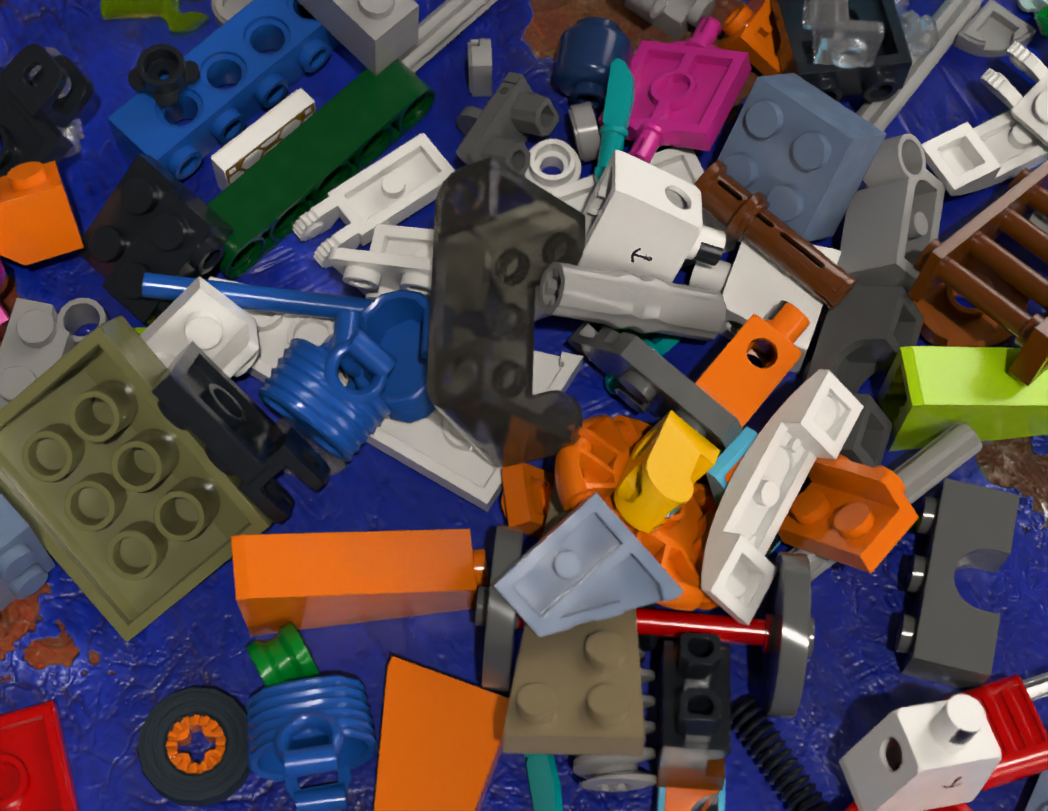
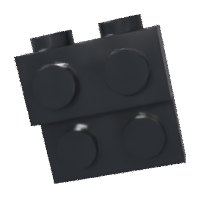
(874, 82)
(152, 228)

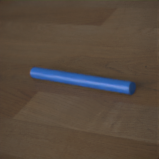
(258, 297)

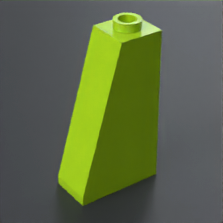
(947, 385)

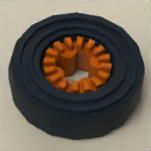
(172, 725)

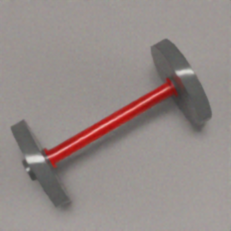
(784, 633)

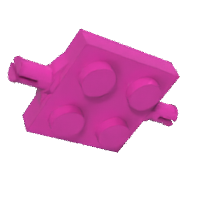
(683, 91)

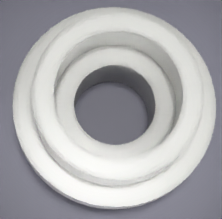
(553, 153)

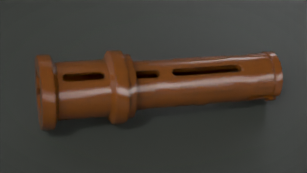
(748, 218)

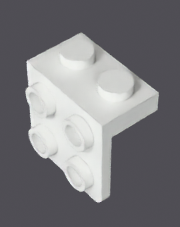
(396, 261)

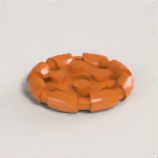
(597, 465)

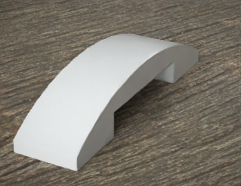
(984, 155)
(764, 486)

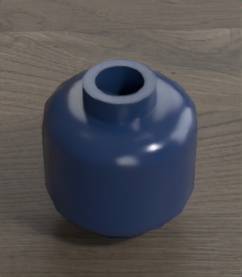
(586, 59)

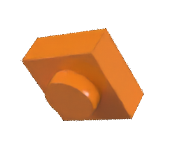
(527, 497)

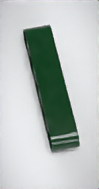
(317, 158)

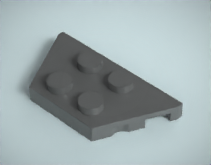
(654, 383)

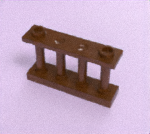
(945, 263)

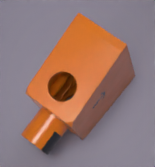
(740, 384)

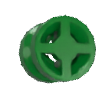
(282, 657)

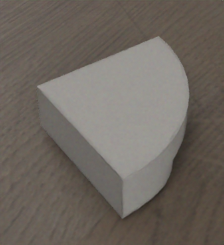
(993, 32)
(480, 67)

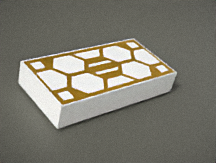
(261, 137)

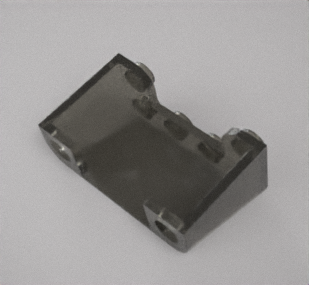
(488, 256)

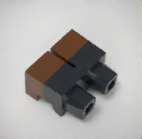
(693, 712)

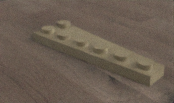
(577, 686)

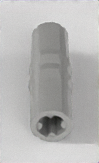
(631, 301)

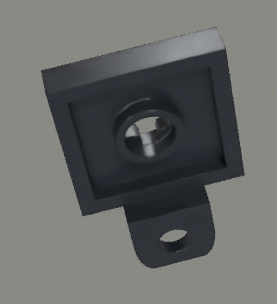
(33, 106)
(237, 432)

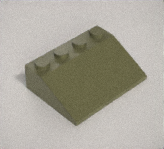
(117, 485)

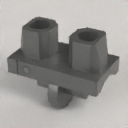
(506, 124)

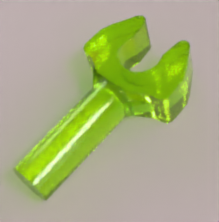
(167, 9)

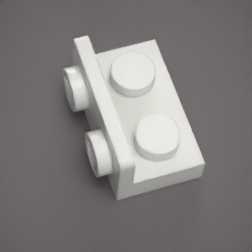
(212, 323)

